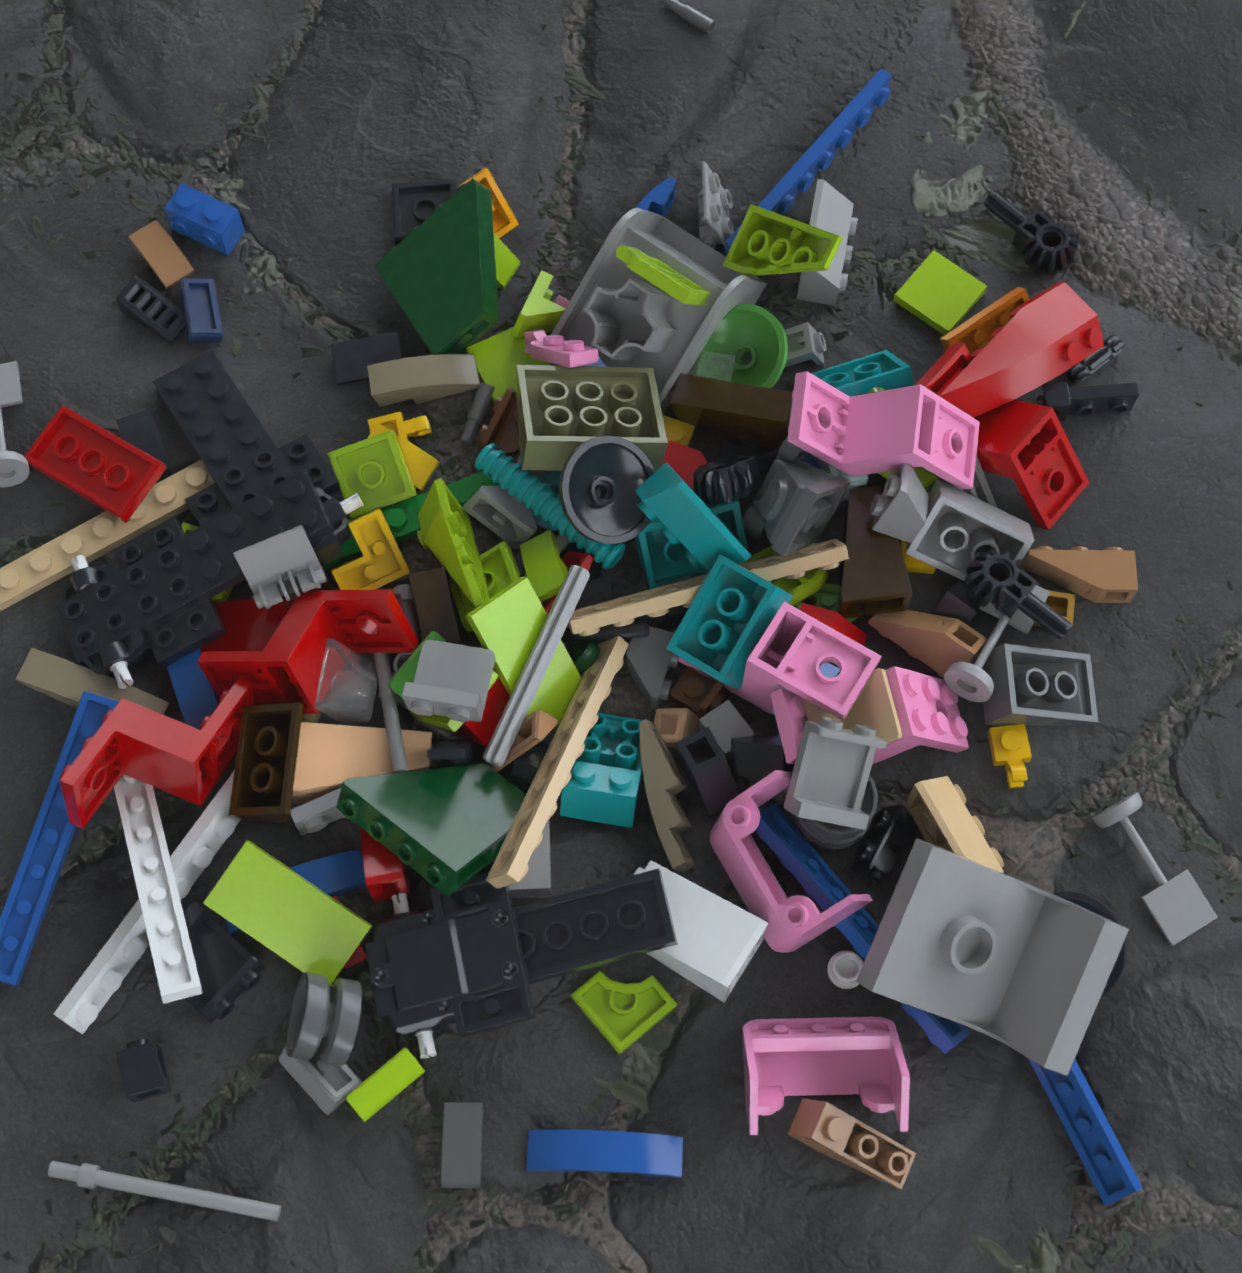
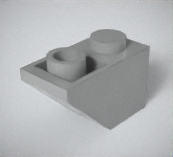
(902, 506)

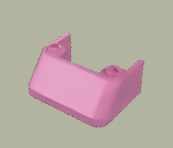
(792, 919)
(824, 1059)

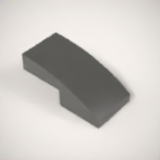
(462, 1145)

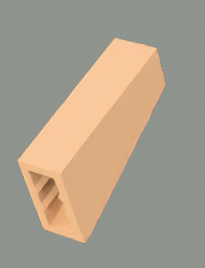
(341, 752)

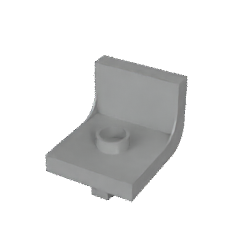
(639, 322)
(992, 955)

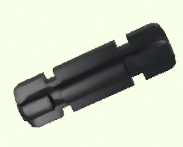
(1092, 363)

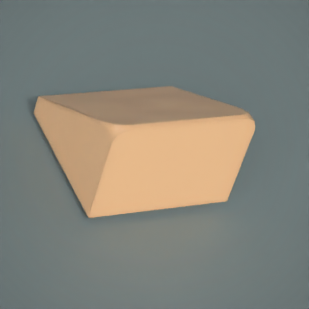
(675, 724)

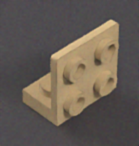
(871, 709)

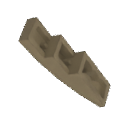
(69, 680)
(662, 784)

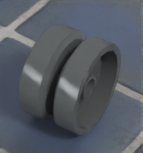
(324, 1019)

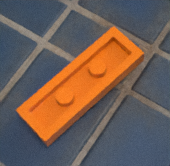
(978, 329)

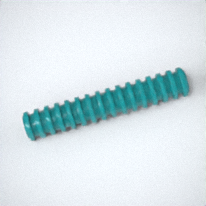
(542, 501)

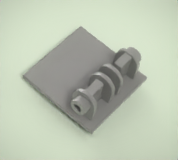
(714, 209)
(280, 567)

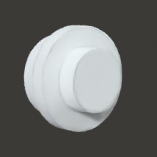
(844, 969)

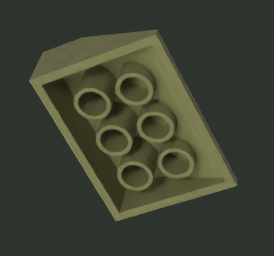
(572, 405)

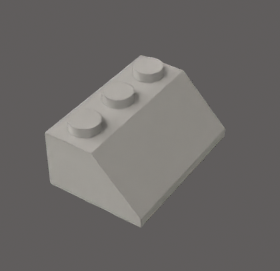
(833, 214)
(962, 527)

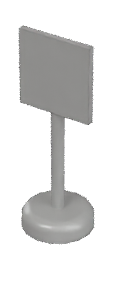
(13, 465)
(970, 679)
(1177, 903)

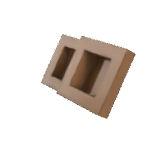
(161, 254)

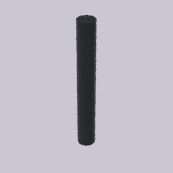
(632, 630)

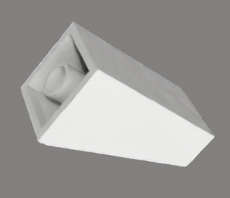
(711, 934)

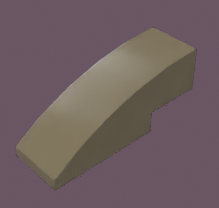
(422, 378)

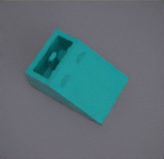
(606, 774)

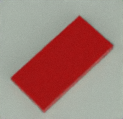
(94, 463)

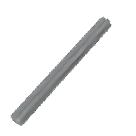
(536, 666)

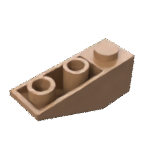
(1093, 574)
(931, 637)
(851, 1142)

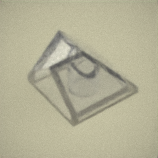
(346, 685)

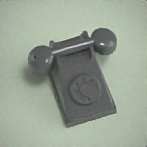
(793, 502)

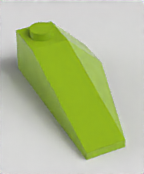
(779, 245)
(451, 538)

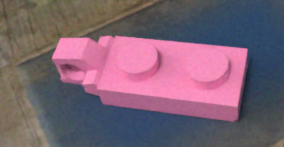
(559, 351)

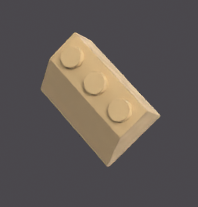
(945, 821)

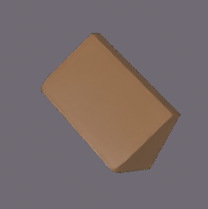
(531, 732)

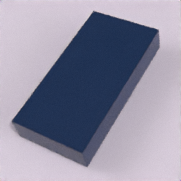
(200, 310)

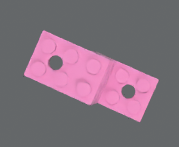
(883, 430)
(791, 658)
(923, 707)

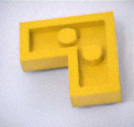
(380, 557)

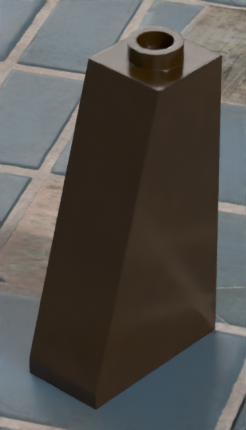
(733, 409)
(875, 574)

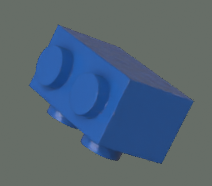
(204, 219)

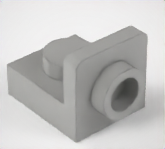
(804, 344)

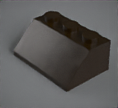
(266, 762)

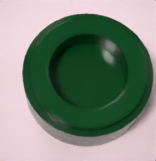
(584, 654)

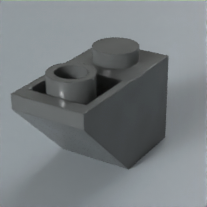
(650, 665)

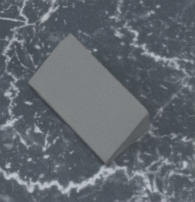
(321, 1081)

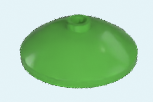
(755, 333)

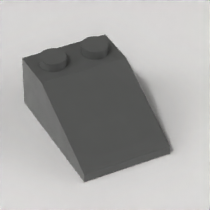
(1039, 687)

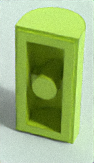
(385, 1084)

